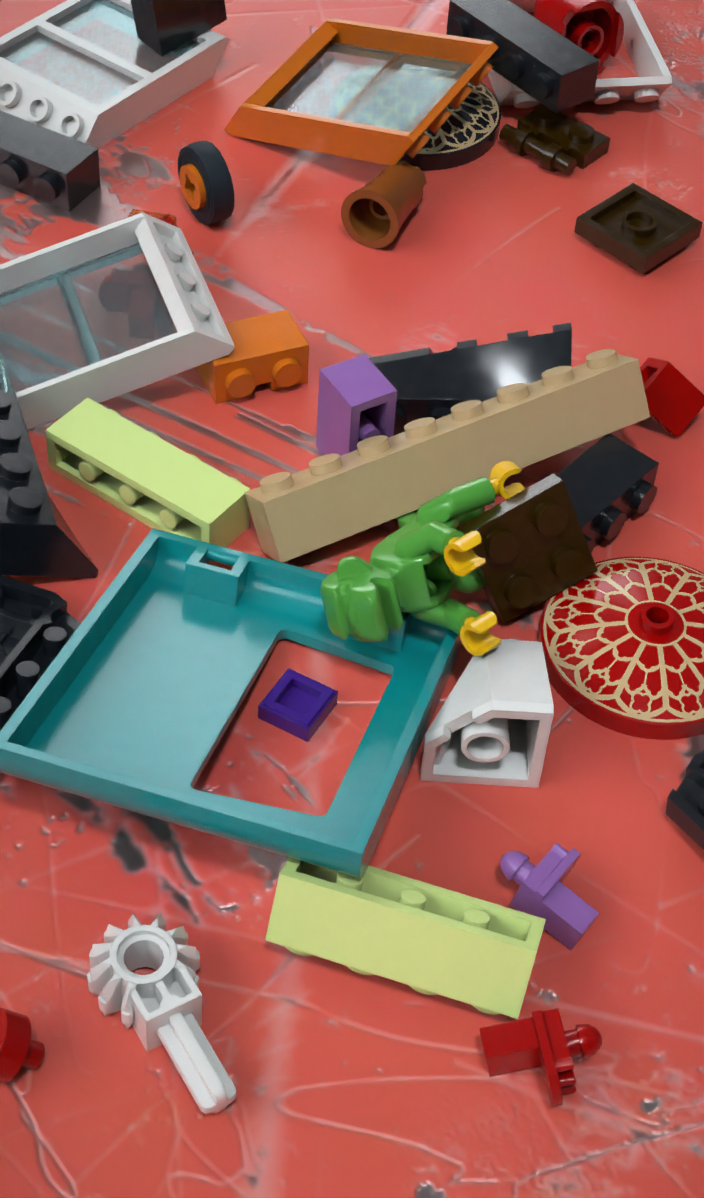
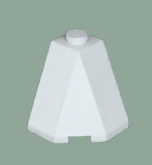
(493, 721)

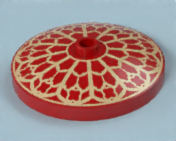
(631, 647)

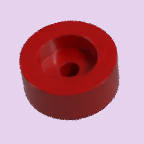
(16, 1045)

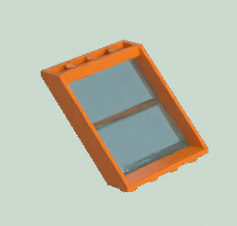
(364, 91)

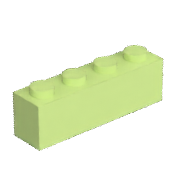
(146, 475)
(408, 933)

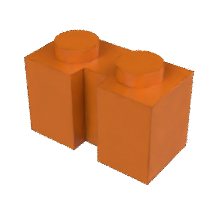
(265, 351)

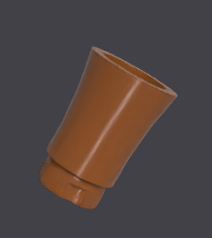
(380, 207)

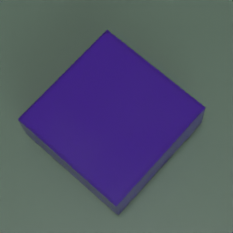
(297, 704)

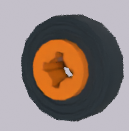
(206, 182)

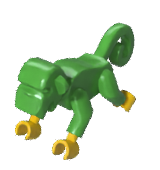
(419, 569)

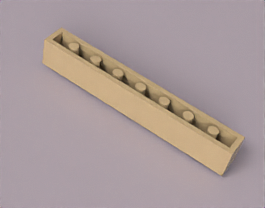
(433, 456)

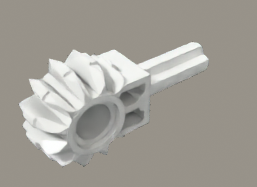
(162, 1004)

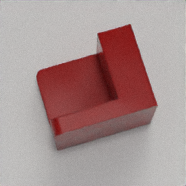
(670, 395)

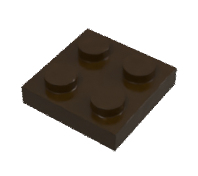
(638, 227)
(530, 548)

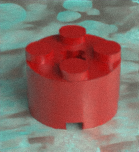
(587, 23)

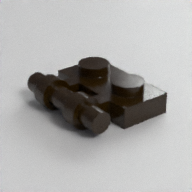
(555, 140)

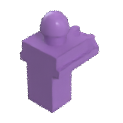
(545, 895)

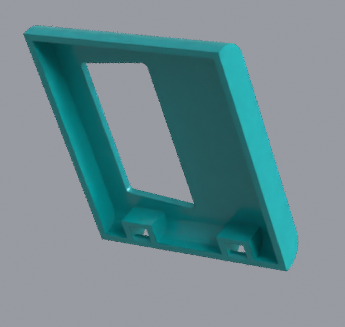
(164, 669)

